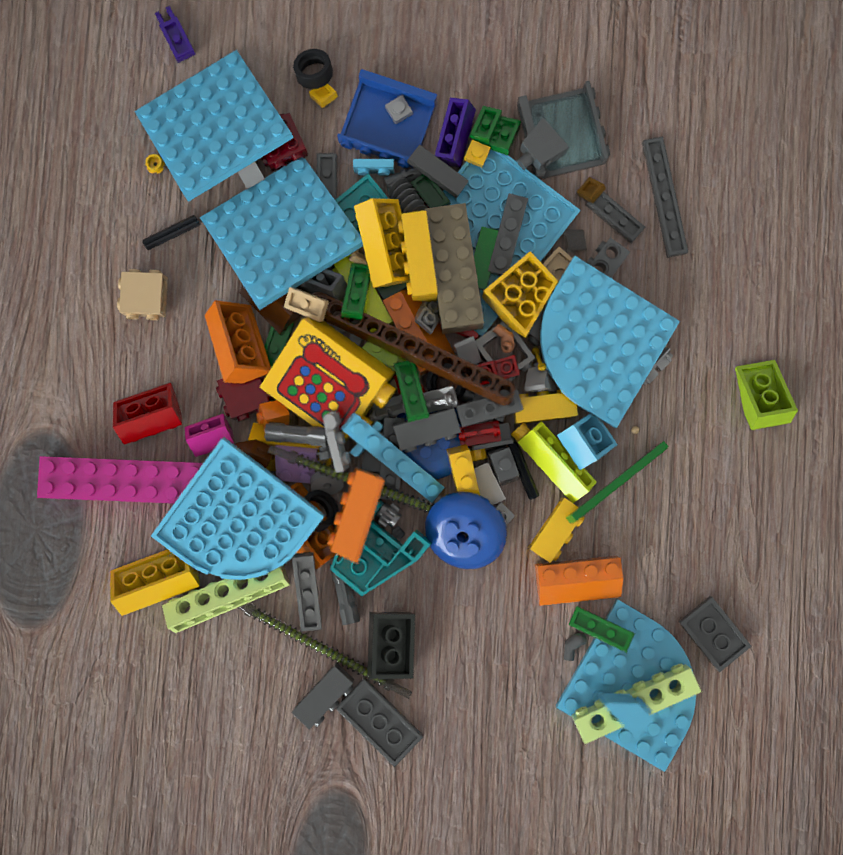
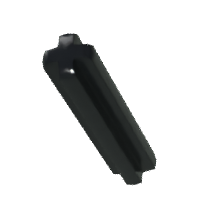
(170, 232)
(523, 470)

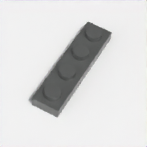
(508, 234)
(391, 479)
(307, 591)

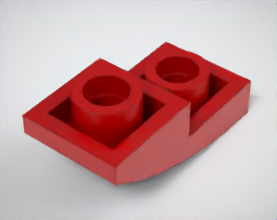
(504, 367)

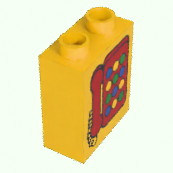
(327, 373)

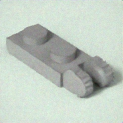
(336, 441)

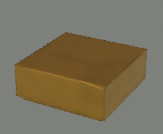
(591, 190)

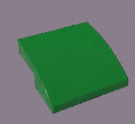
(495, 130)

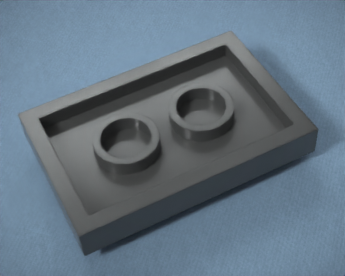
(715, 634)

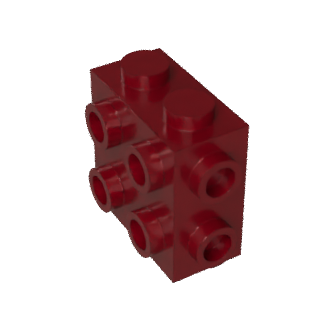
(288, 151)
(242, 398)

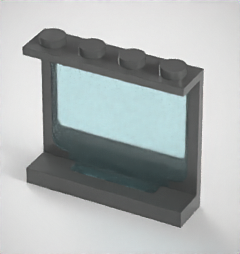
(575, 121)

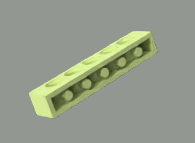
(179, 620)
(686, 687)

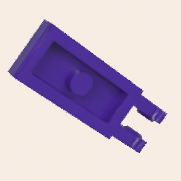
(175, 36)

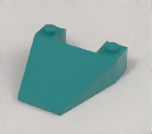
(380, 557)

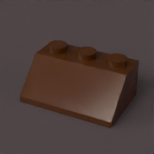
(275, 312)

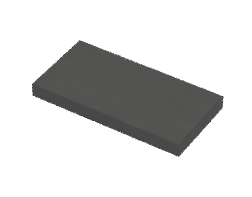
(379, 722)

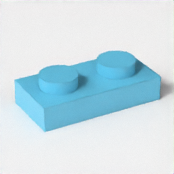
(382, 167)

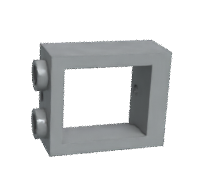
(490, 336)

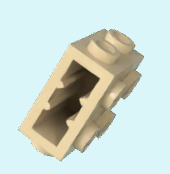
(142, 294)

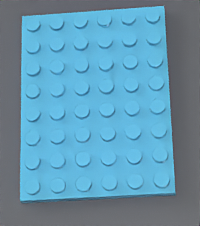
(485, 199)

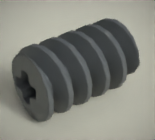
(407, 196)

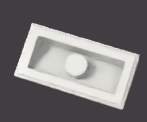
(488, 484)

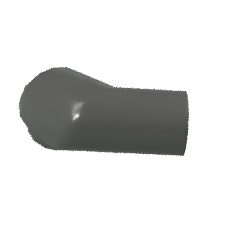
(573, 643)

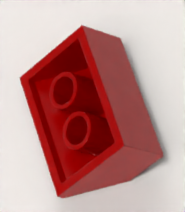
(146, 414)

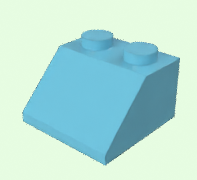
(629, 711)

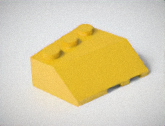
(521, 293)

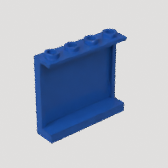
(372, 128)

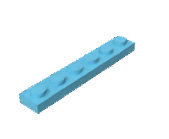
(392, 457)

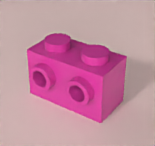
(206, 434)

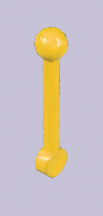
(541, 366)

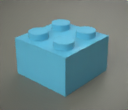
(587, 440)

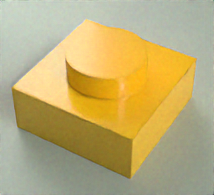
(323, 95)
(477, 153)

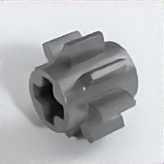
(388, 515)

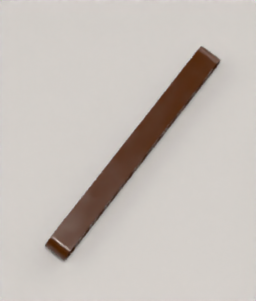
(421, 349)

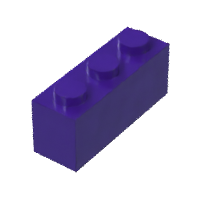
(455, 131)

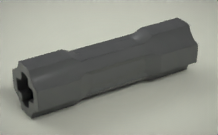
(287, 433)
(348, 607)

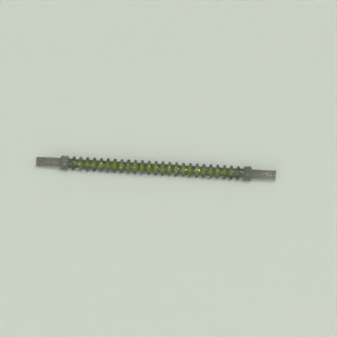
(293, 457)
(388, 684)

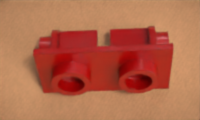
(480, 433)

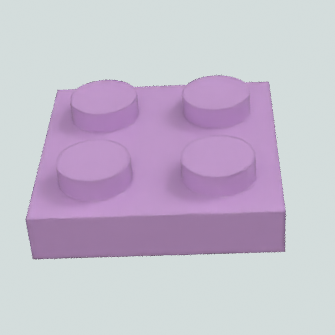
(292, 472)

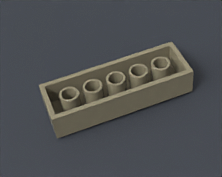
(454, 269)

